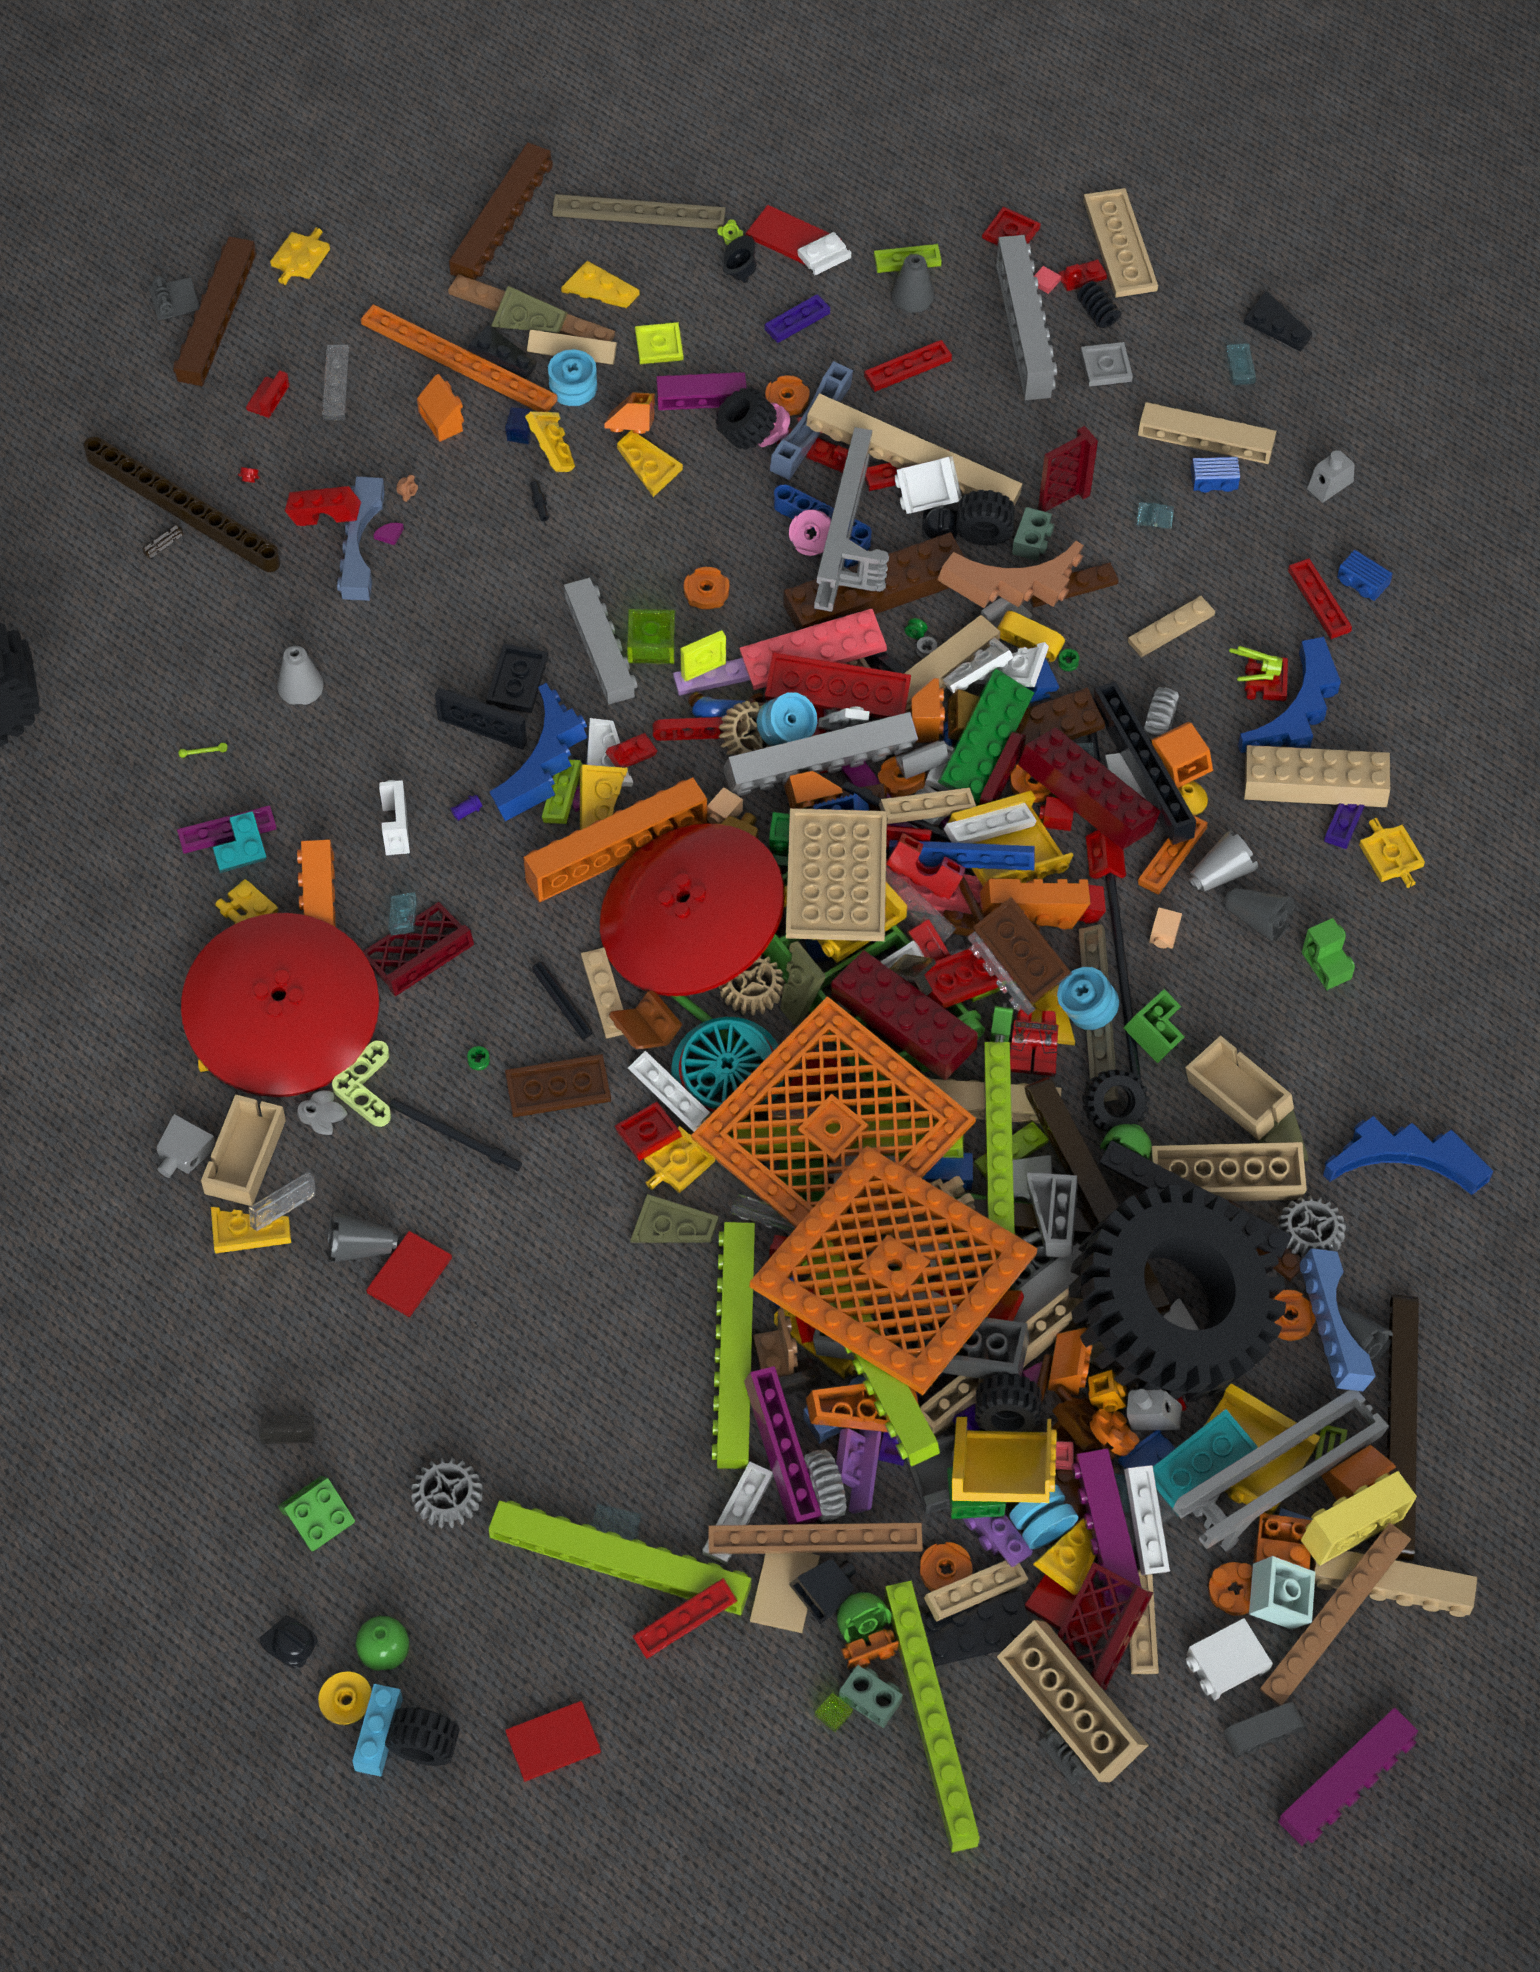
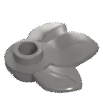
(324, 1112)

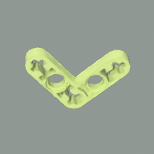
(356, 1088)

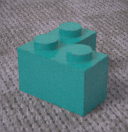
(246, 848)

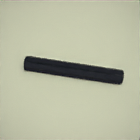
(562, 1000)

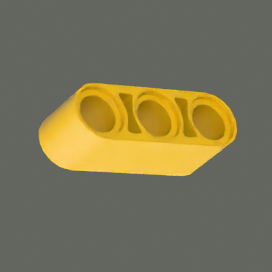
(1027, 633)

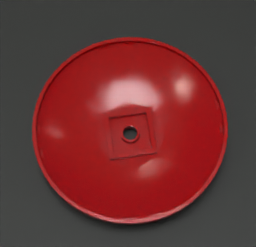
(712, 935)
(286, 1043)

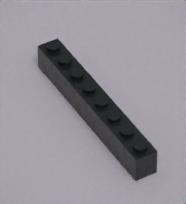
(1144, 763)

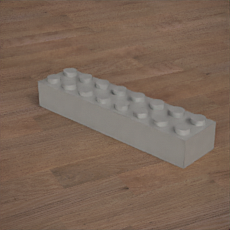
(1025, 317)
(820, 753)

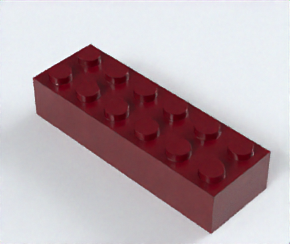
(1089, 788)
(904, 1015)

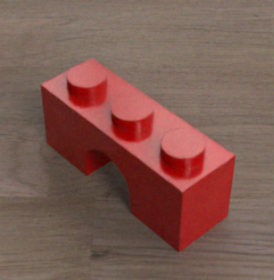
(336, 502)
(939, 879)

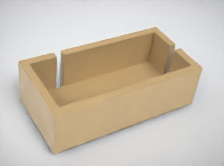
(1241, 1091)
(243, 1150)

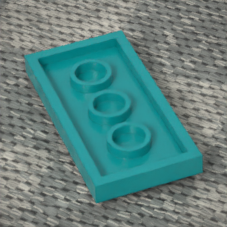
(1201, 1457)

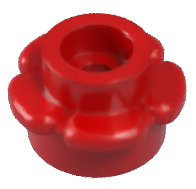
(249, 474)

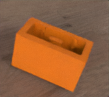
(441, 409)
(633, 414)
(928, 712)
(1183, 754)
(809, 789)
(1070, 1362)
(1356, 1471)
(1282, 1539)

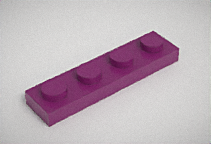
(219, 830)

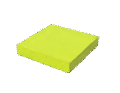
(659, 343)
(703, 655)

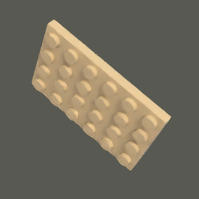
(836, 875)

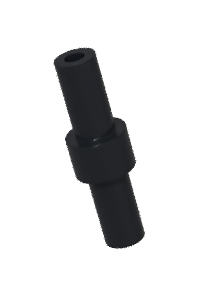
(539, 500)

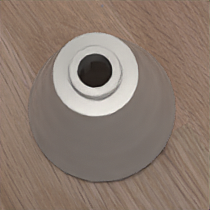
(298, 677)
(1223, 863)

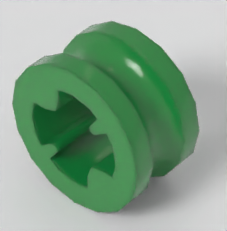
(916, 628)
(1062, 662)
(484, 1062)

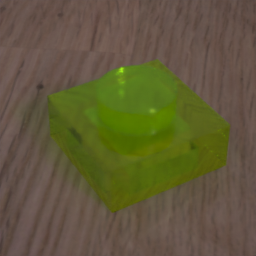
(833, 1712)

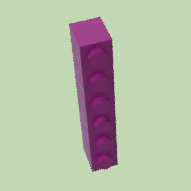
(782, 1447)
(1106, 1521)
(1348, 1776)

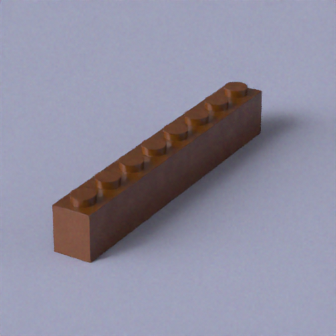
(500, 212)
(215, 311)

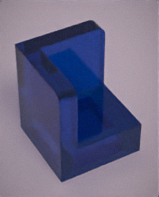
(517, 426)

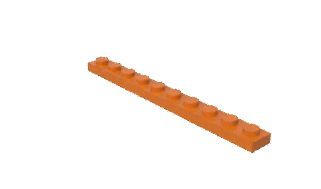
(459, 359)

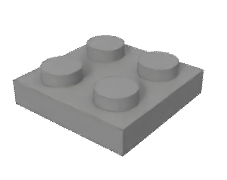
(1106, 364)

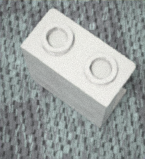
(928, 485)
(395, 833)
(1228, 1658)

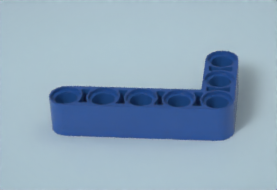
(793, 502)

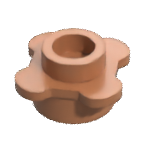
(407, 487)

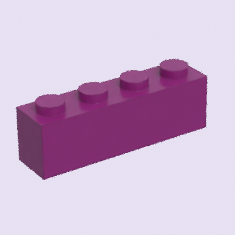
(697, 390)

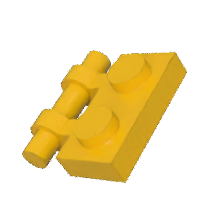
(249, 900)

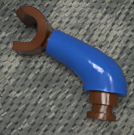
(708, 707)

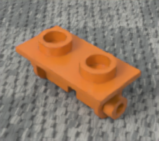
(880, 1647)

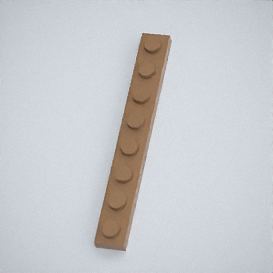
(491, 298)
(815, 1538)
(1335, 1614)

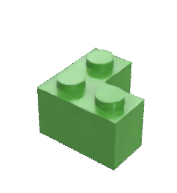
(1325, 954)
(1152, 1026)

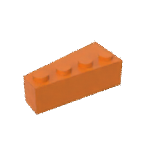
(316, 880)
(1043, 903)
(846, 1408)

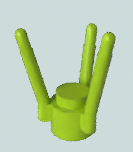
(1270, 664)

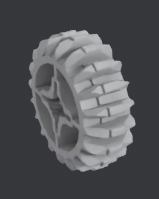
(1161, 712)
(1326, 1219)
(464, 1481)
(826, 1484)

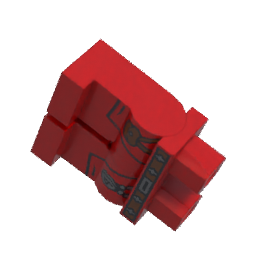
(1037, 1036)

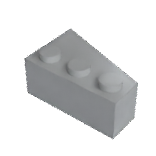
(1055, 1210)

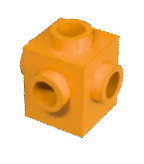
(1107, 1392)

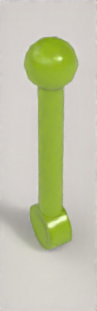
(222, 747)

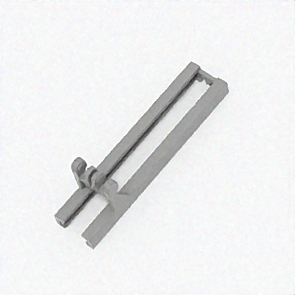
(838, 546)
(1203, 1497)

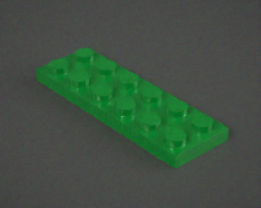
(986, 734)

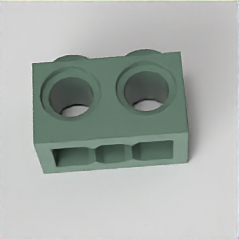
(1032, 534)
(866, 1700)

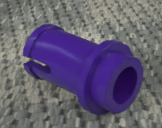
(466, 807)

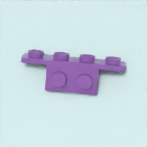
(858, 1464)
(1000, 1537)

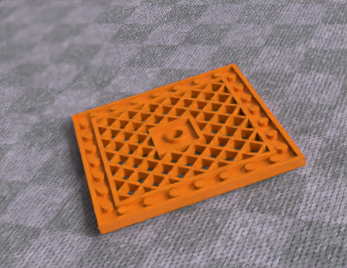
(763, 1082)
(874, 1172)

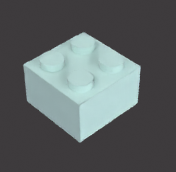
(1282, 1593)

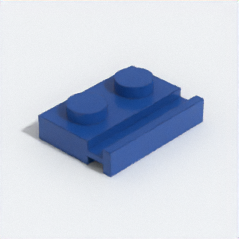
(1148, 1452)

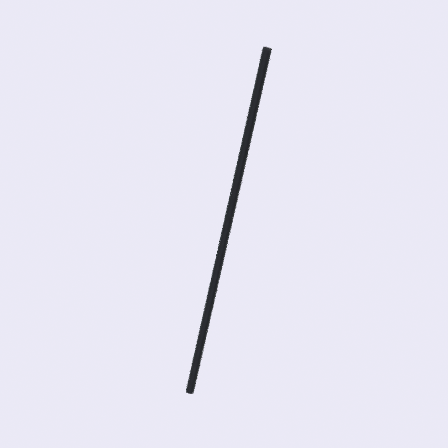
(1119, 950)

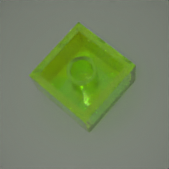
(651, 636)

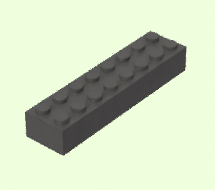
(991, 1350)

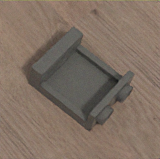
(931, 1476)

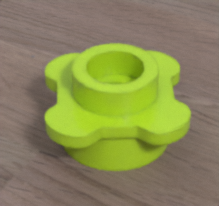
(730, 226)

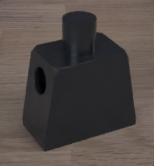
(824, 1588)

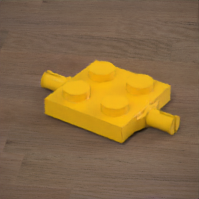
(300, 255)
(1391, 853)
(678, 1163)

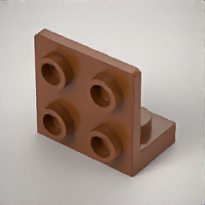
(649, 1024)

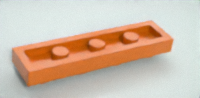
(1168, 860)

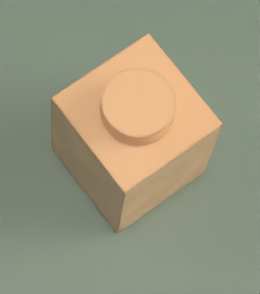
(724, 805)
(1165, 928)

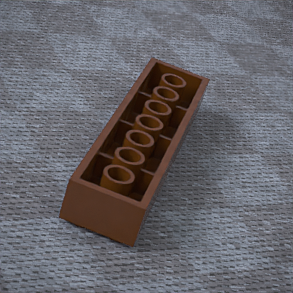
(910, 576)

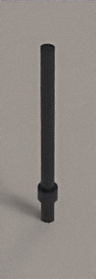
(868, 797)
(496, 1155)

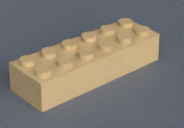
(1317, 776)
(1239, 1170)
(1072, 1701)

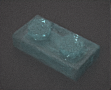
(1241, 364)
(402, 914)

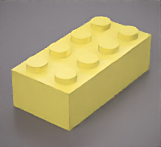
(1358, 1517)

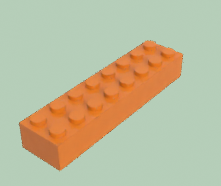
(613, 839)

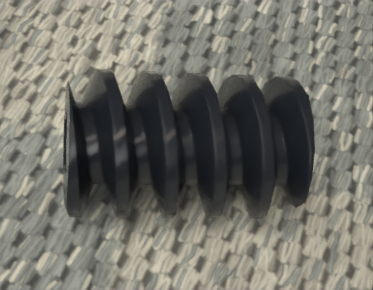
(1098, 304)

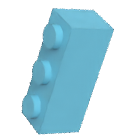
(371, 1748)

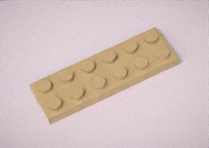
(1120, 242)

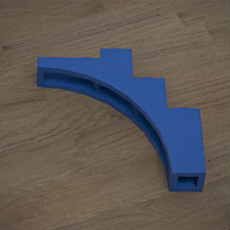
(1309, 707)
(534, 779)
(1408, 1145)

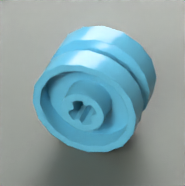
(573, 377)
(786, 719)
(1088, 998)
(1044, 1521)

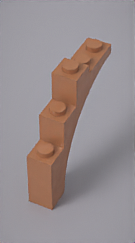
(986, 583)

